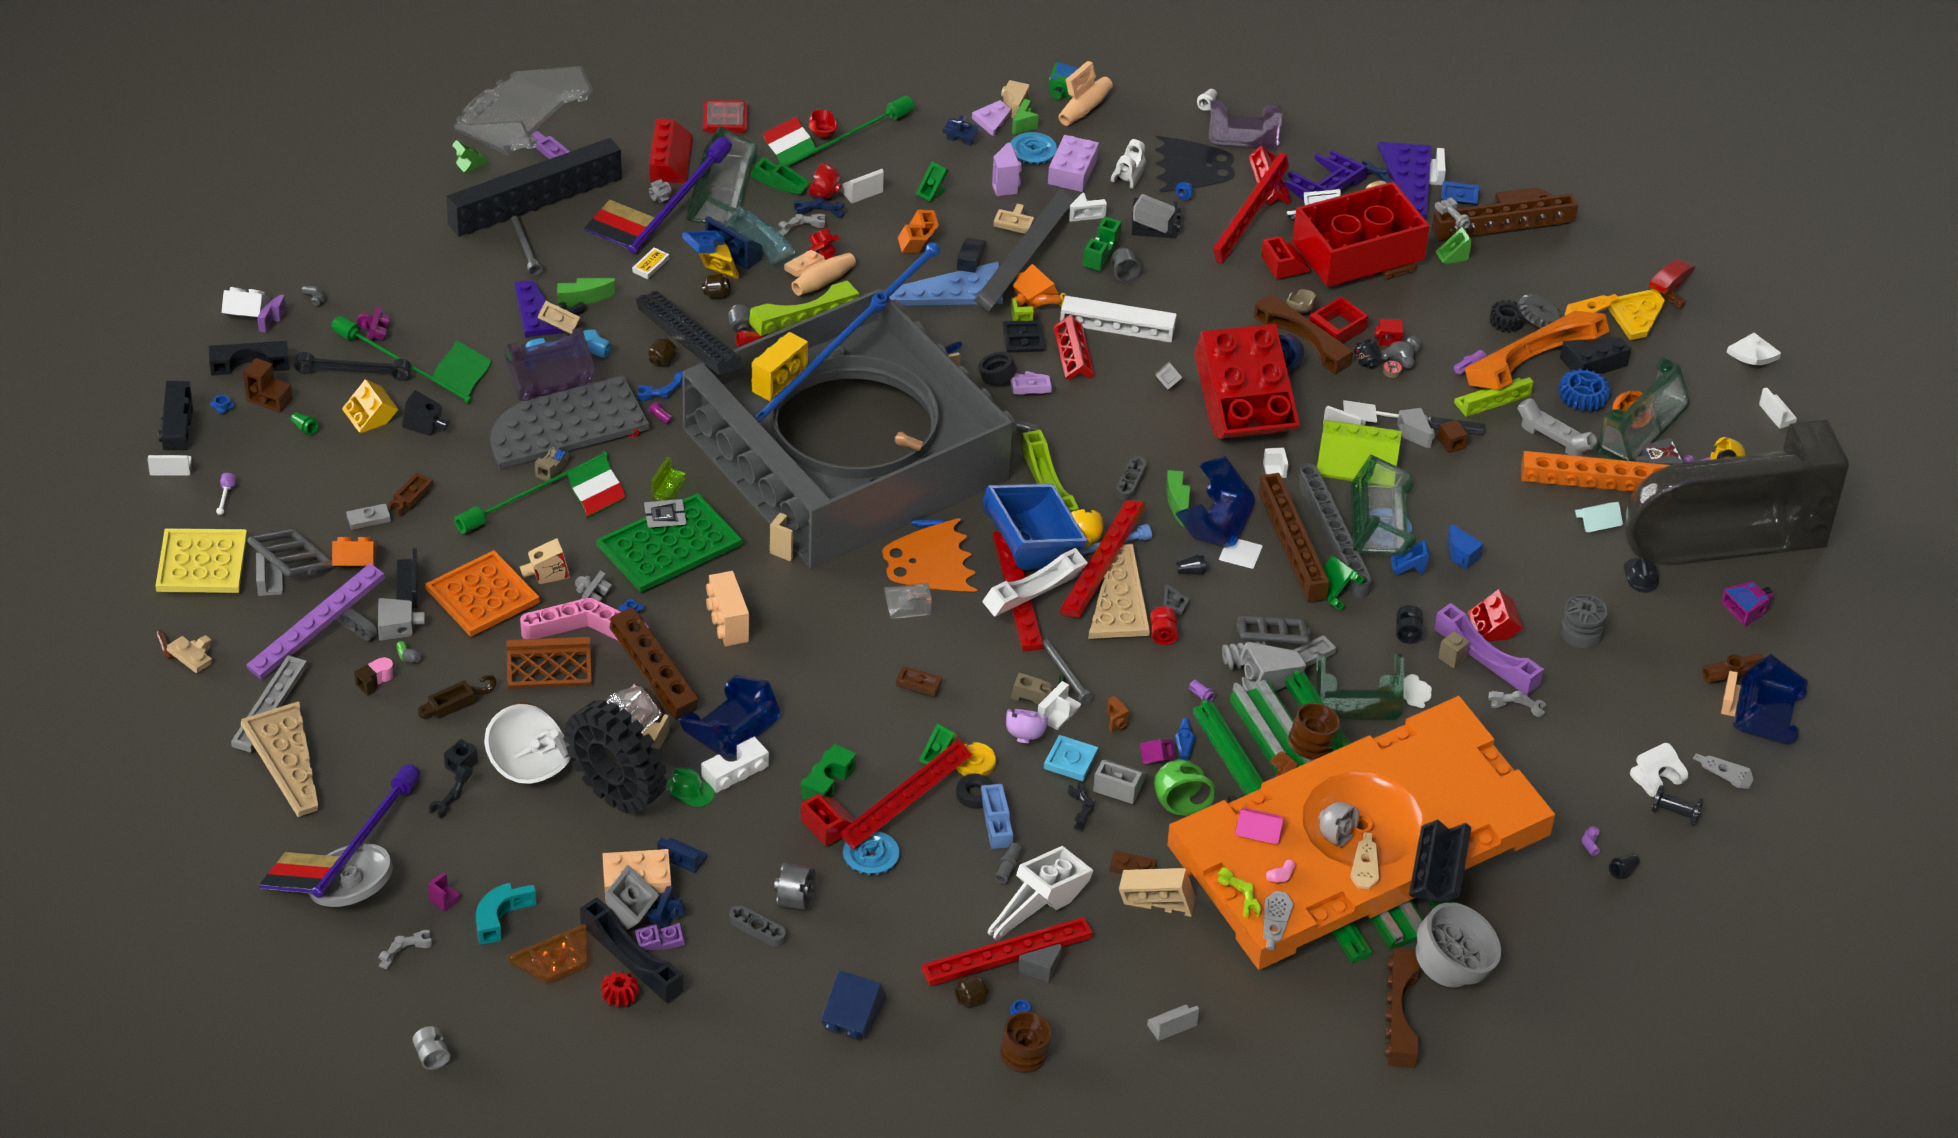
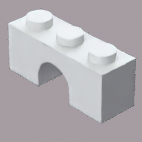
(722, 773)

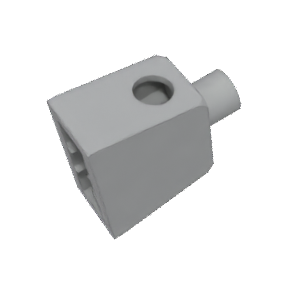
(397, 618)

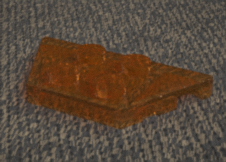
(553, 956)

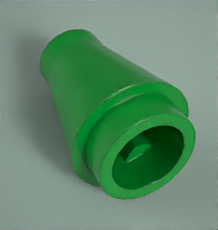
(305, 423)

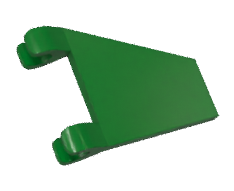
(1338, 576)

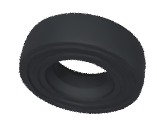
(968, 781)

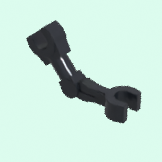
(461, 777)
(1088, 804)

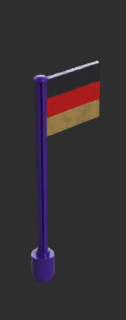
(632, 227)
(316, 872)

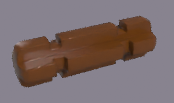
(1399, 271)
(1672, 297)

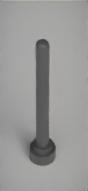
(534, 266)

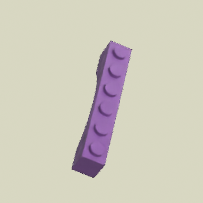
(1518, 672)

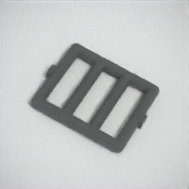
(280, 562)
(1263, 634)

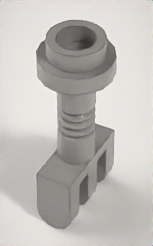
(1450, 206)

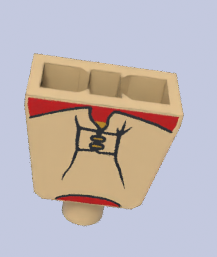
(546, 563)

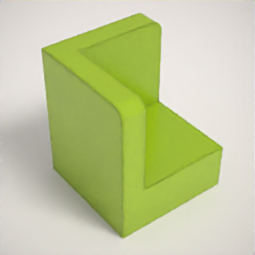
(1021, 313)

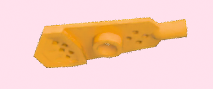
(1599, 303)

